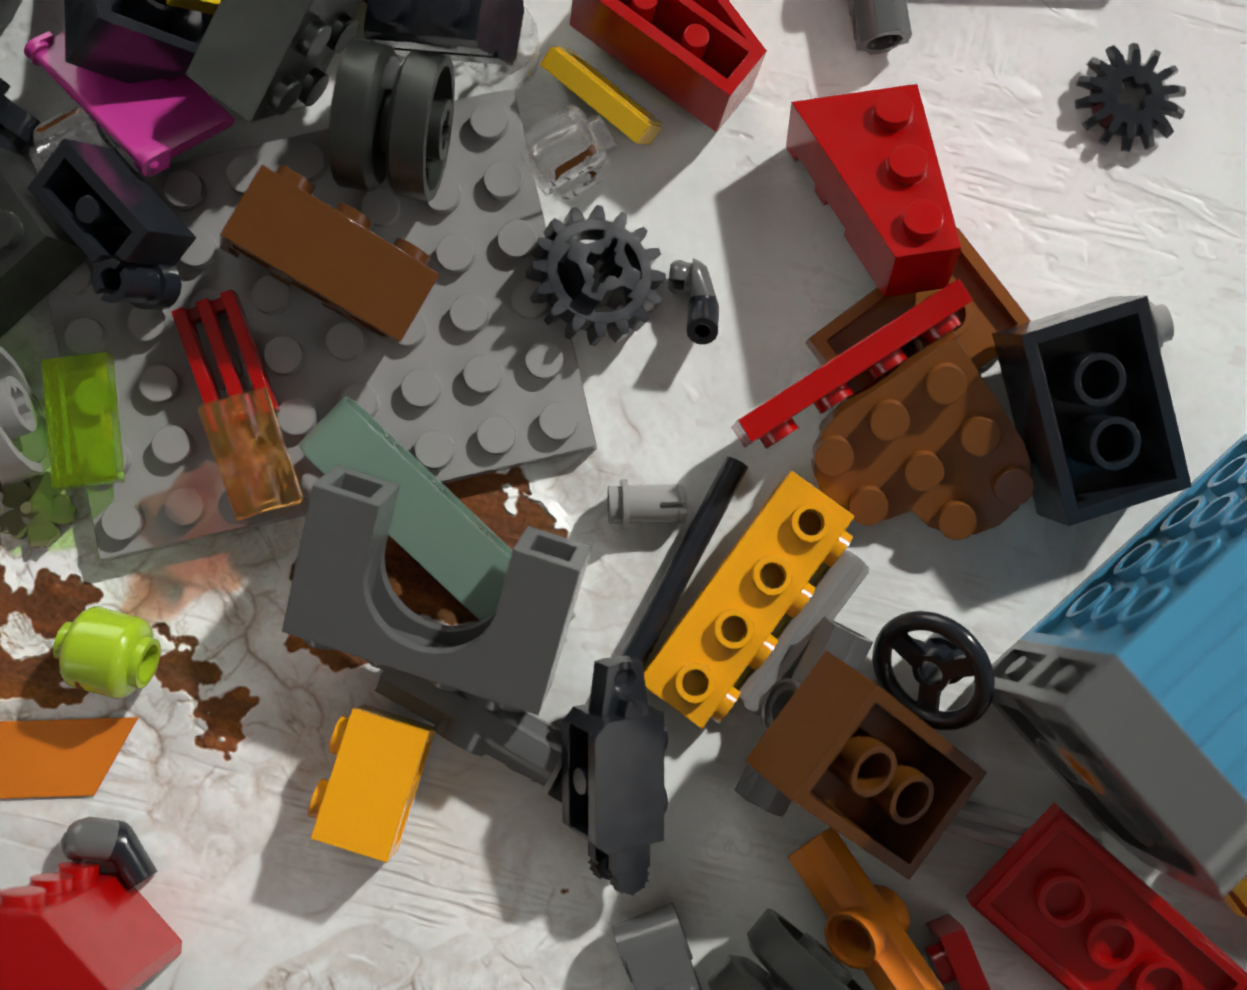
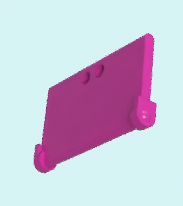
(144, 118)

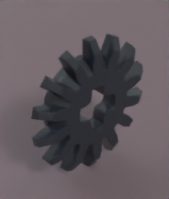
(1122, 119)

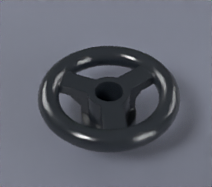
(936, 662)

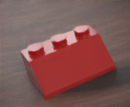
(80, 933)

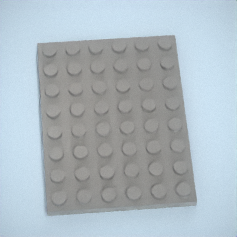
(463, 391)

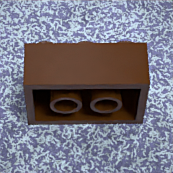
(865, 765)

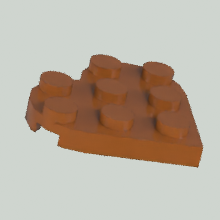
(926, 445)

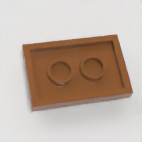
(988, 313)

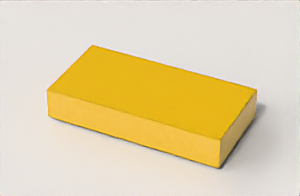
(602, 95)

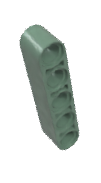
(427, 515)

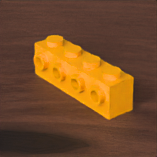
(746, 599)

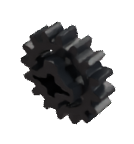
(623, 276)

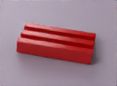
(207, 312)

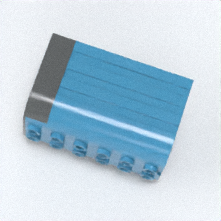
(1144, 685)

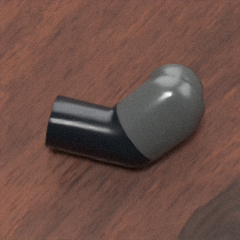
(702, 302)
(109, 841)

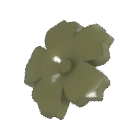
(36, 511)

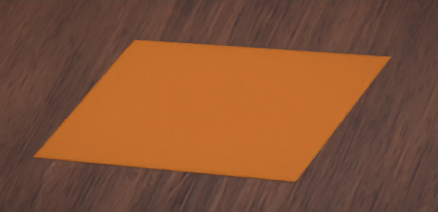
(59, 755)

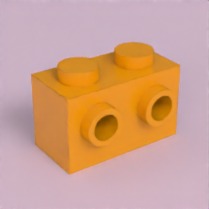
(371, 782)

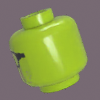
(107, 652)

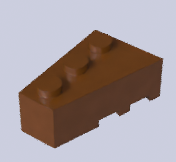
(329, 253)

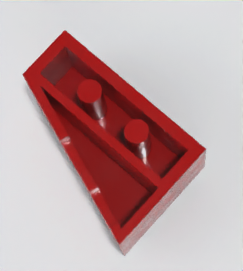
(684, 48)
(882, 181)

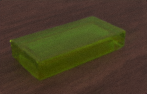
(83, 421)

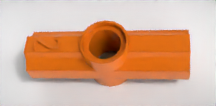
(864, 920)

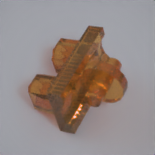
(250, 453)

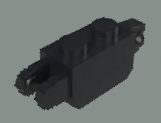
(616, 773)

